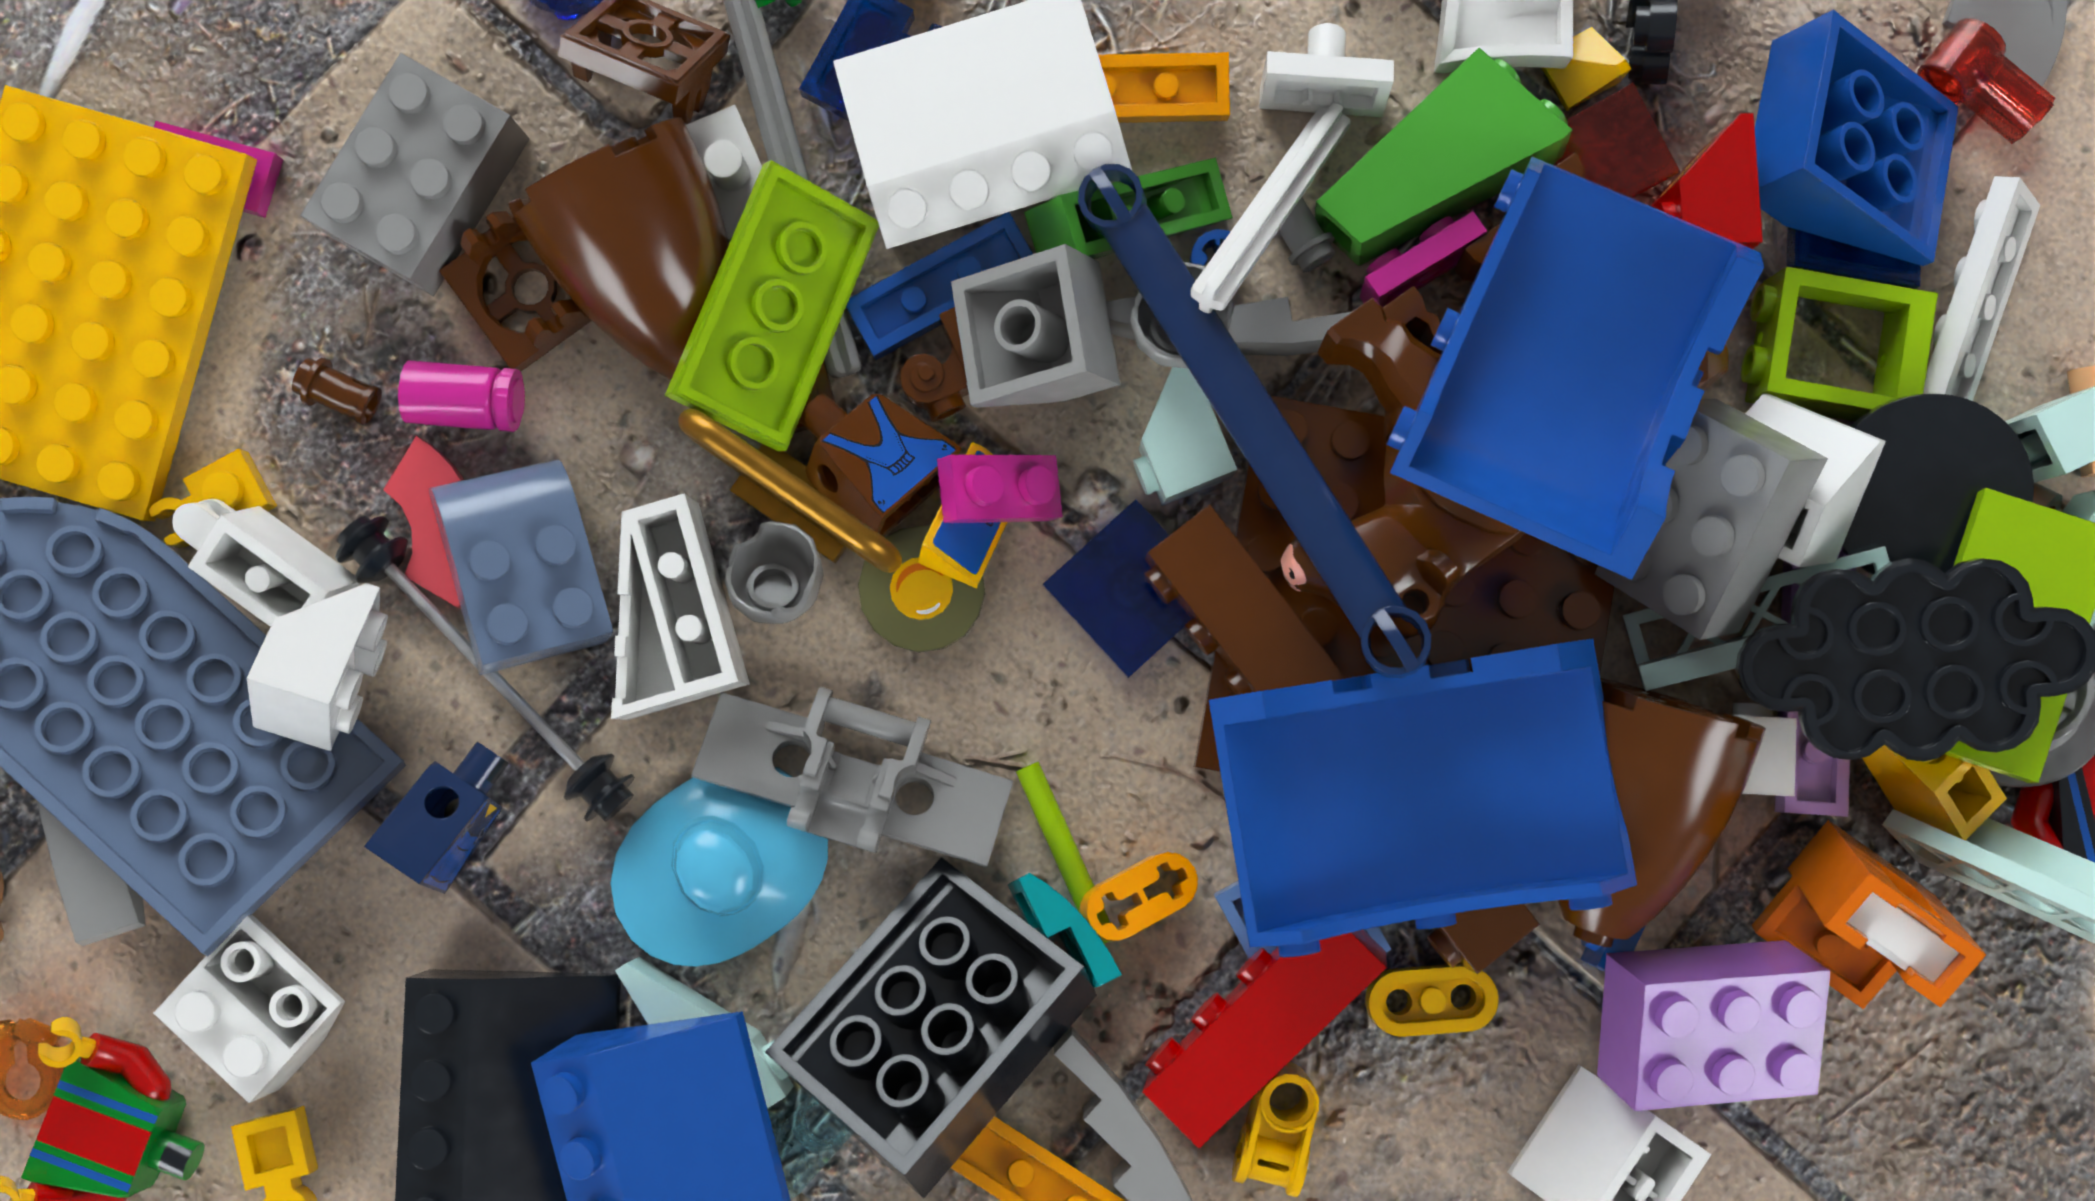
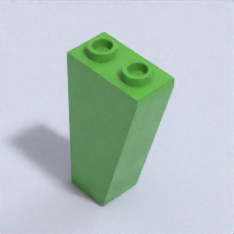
(1442, 158)

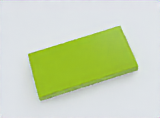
(773, 307)
(2059, 564)

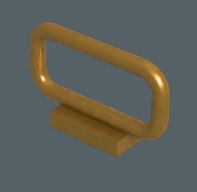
(782, 492)

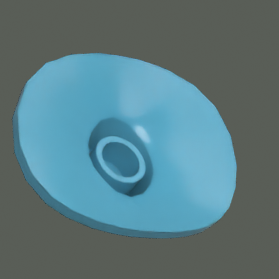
(713, 874)

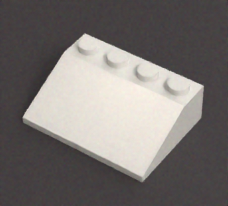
(979, 117)

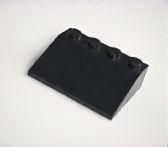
(933, 1024)
(468, 1081)

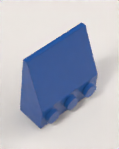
(1852, 142)
(661, 1114)

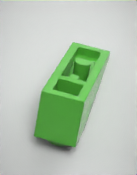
(1177, 197)

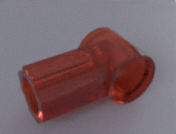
(1973, 71)

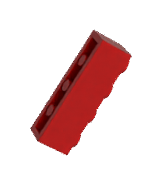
(1256, 1030)

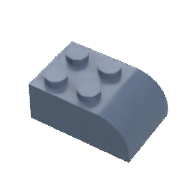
(521, 565)

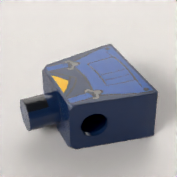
(418, 834)

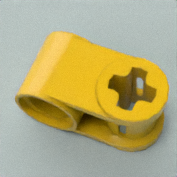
(1275, 1141)

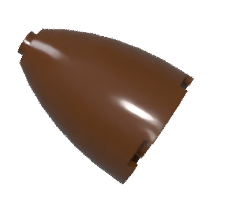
(632, 239)
(1676, 787)

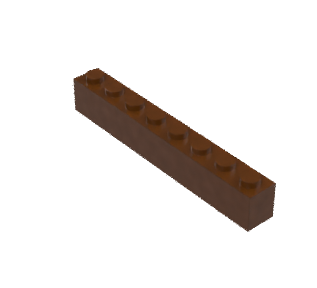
(1270, 648)

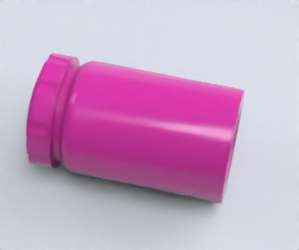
(461, 396)

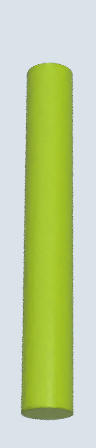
(1057, 834)

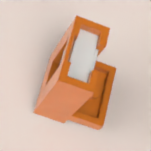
(1868, 922)

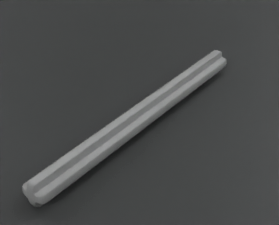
(780, 138)

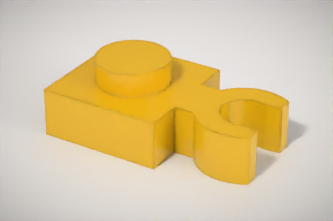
(228, 479)
(276, 1153)

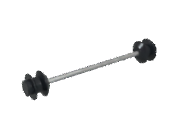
(381, 557)

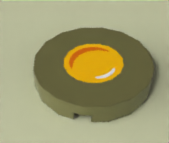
(915, 603)

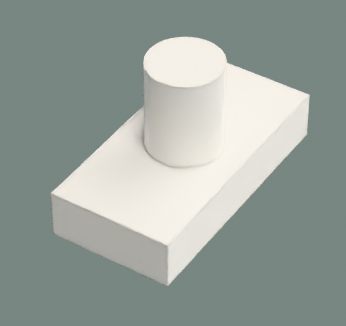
(1326, 77)
(728, 161)

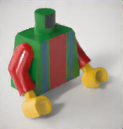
(106, 1123)

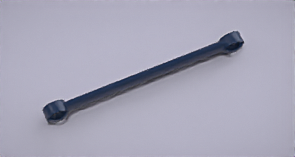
(1254, 421)

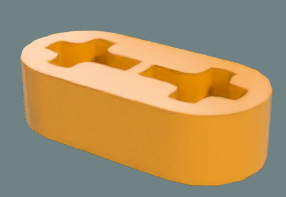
(1145, 909)

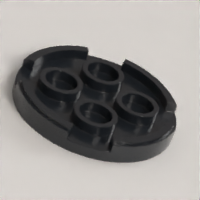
(1929, 476)

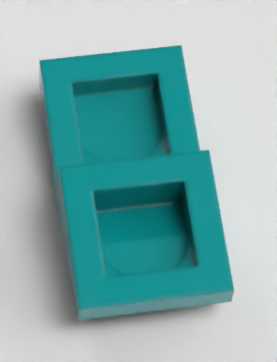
(1053, 914)

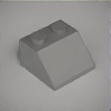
(1035, 330)

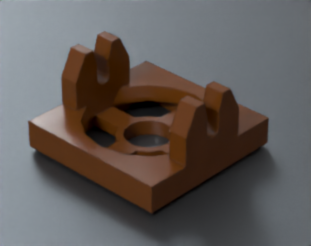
(700, 49)
(466, 277)

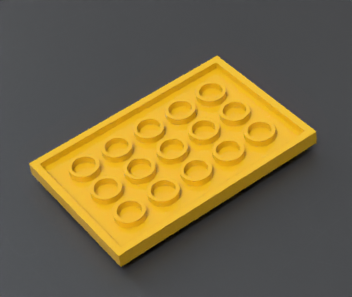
(105, 294)

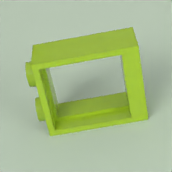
(1901, 353)

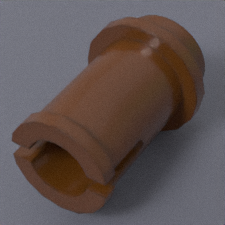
(333, 389)

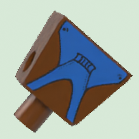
(874, 459)

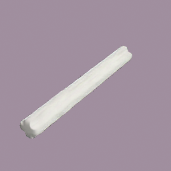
(1270, 209)

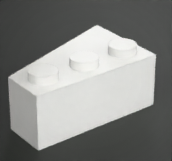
(672, 614)

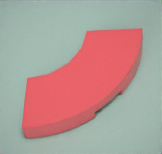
(409, 486)

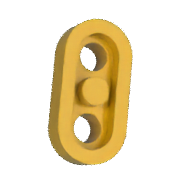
(1429, 1000)

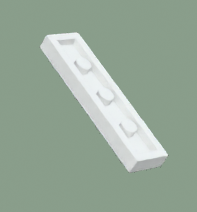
(1981, 288)

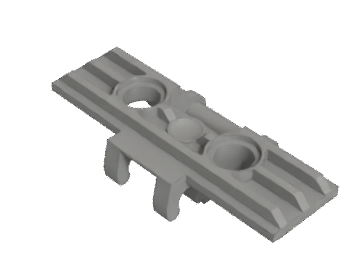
(846, 795)

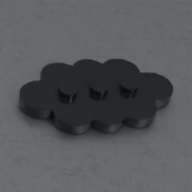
(1917, 659)

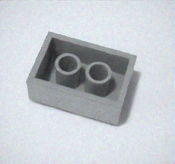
(416, 173)
(1724, 521)

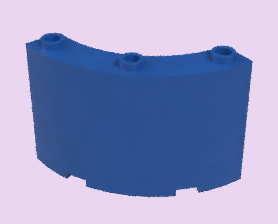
(1575, 366)
(1421, 795)

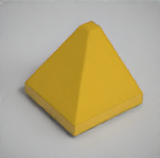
(1590, 72)

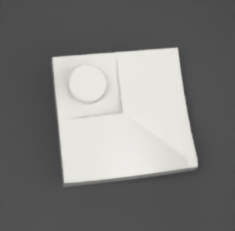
(1510, 30)

